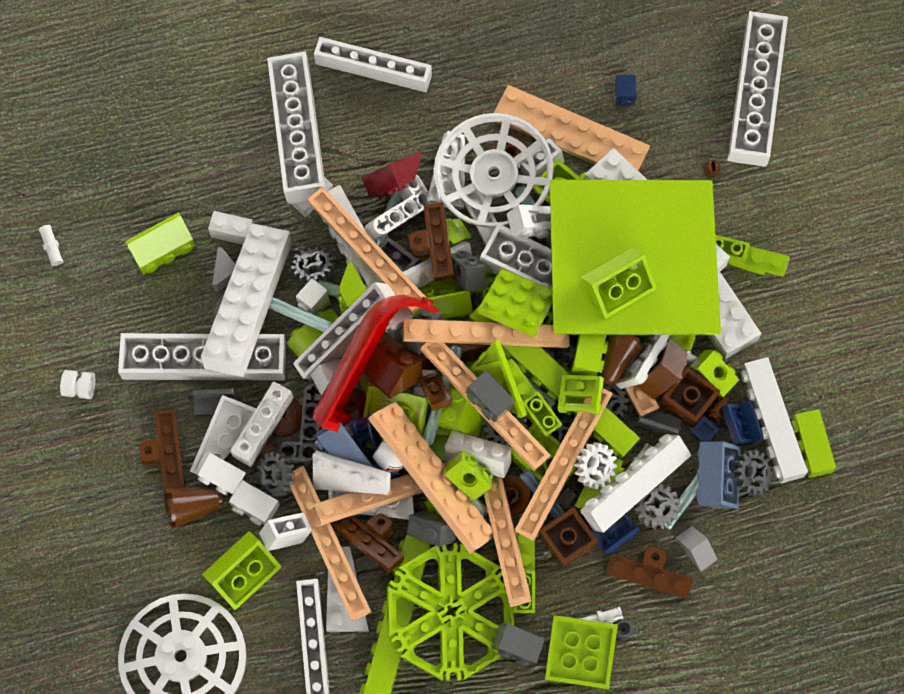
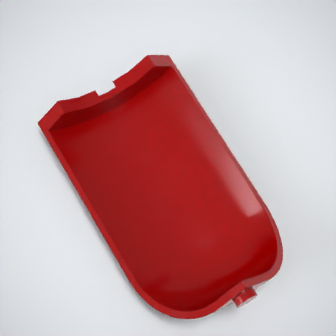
(358, 353)

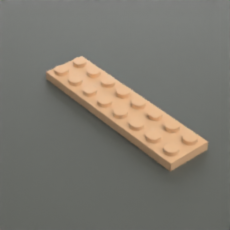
(569, 130)
(429, 475)

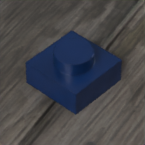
(704, 430)

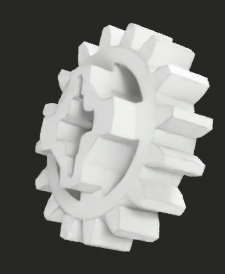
(595, 465)

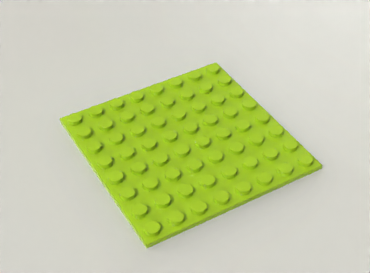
(661, 219)

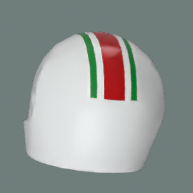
(386, 458)

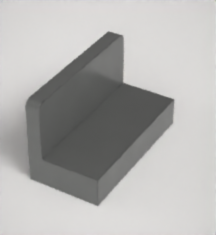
(207, 400)
(659, 424)

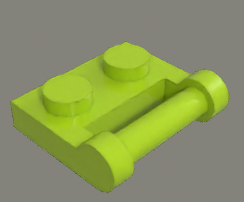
(580, 387)

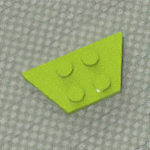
(497, 366)

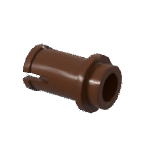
(715, 413)

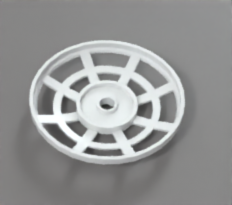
(490, 160)
(183, 640)

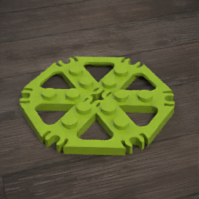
(432, 600)

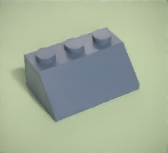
(340, 445)
(715, 475)

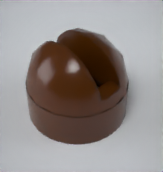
(708, 168)

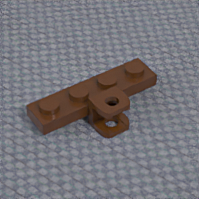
(434, 242)
(164, 449)
(371, 539)
(650, 572)

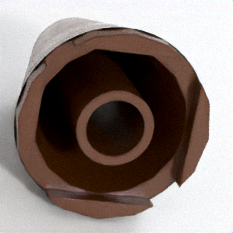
(620, 354)
(189, 504)

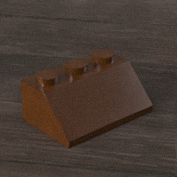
(392, 367)

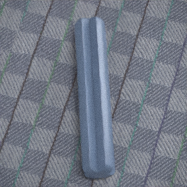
(533, 483)

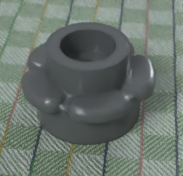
(629, 630)

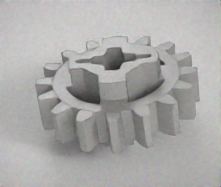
(667, 504)

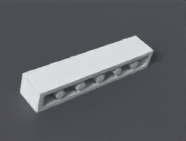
(373, 64)
(336, 338)
(773, 420)
(635, 482)
(312, 637)

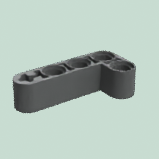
(307, 424)

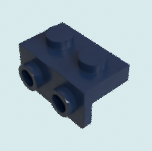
(742, 423)
(615, 535)

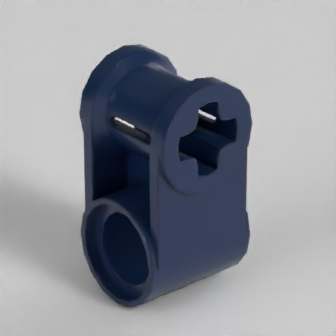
(365, 433)

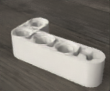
(410, 203)

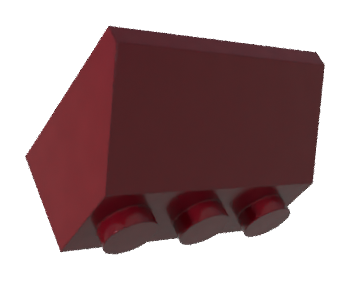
(392, 177)

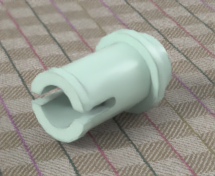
(332, 289)

